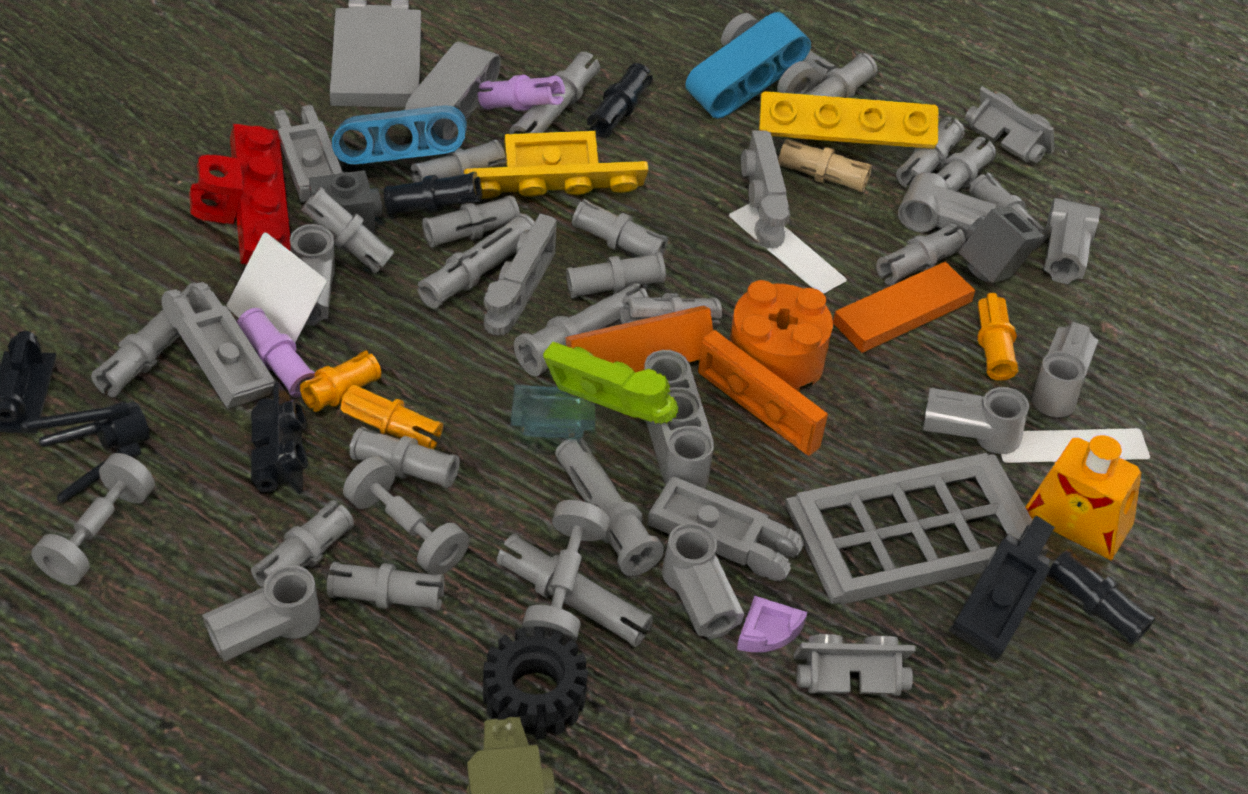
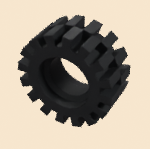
(536, 655)

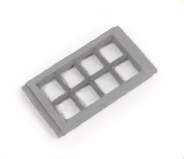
(825, 550)

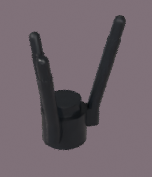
(116, 426)

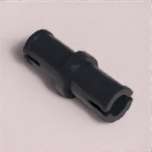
(620, 100)
(433, 193)
(1101, 596)

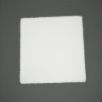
(279, 286)

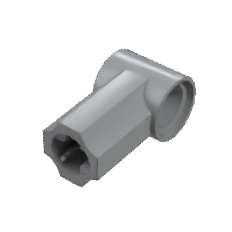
(932, 204)
(1070, 235)
(316, 248)
(1064, 370)
(992, 419)
(701, 580)
(266, 613)

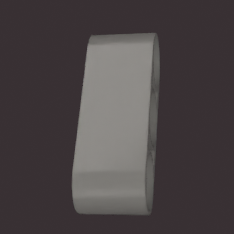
(456, 84)
(685, 443)

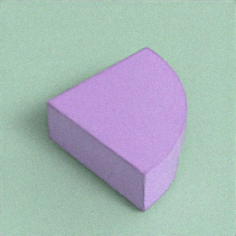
(770, 626)

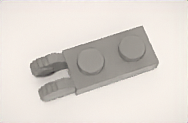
(306, 149)
(766, 189)
(519, 278)
(218, 345)
(733, 524)

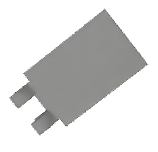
(375, 54)

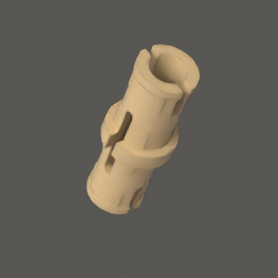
(824, 165)

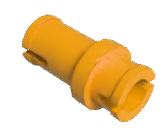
(332, 383)

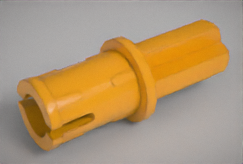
(997, 337)
(389, 416)

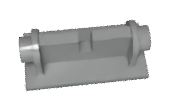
(1027, 133)
(832, 662)

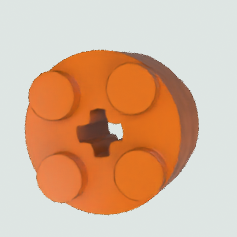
(784, 330)

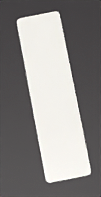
(794, 254)
(1048, 445)

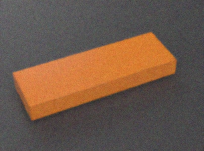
(903, 306)
(638, 339)
(762, 393)

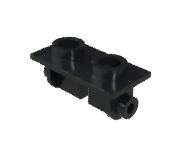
(24, 381)
(280, 426)

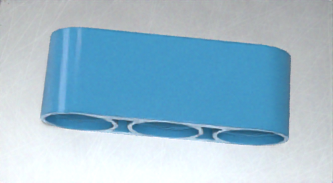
(747, 65)
(382, 148)

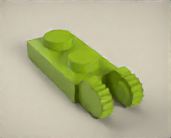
(611, 384)

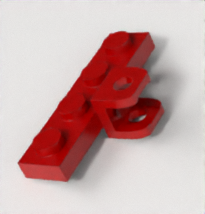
(248, 190)

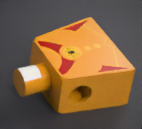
(1090, 495)

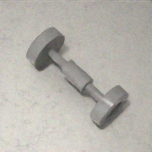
(796, 79)
(371, 483)
(579, 522)
(62, 557)

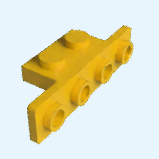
(849, 120)
(557, 163)

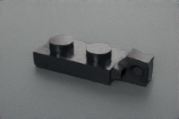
(1004, 590)

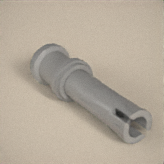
(603, 314)
(625, 531)

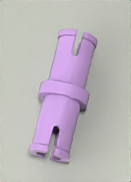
(521, 92)
(275, 350)

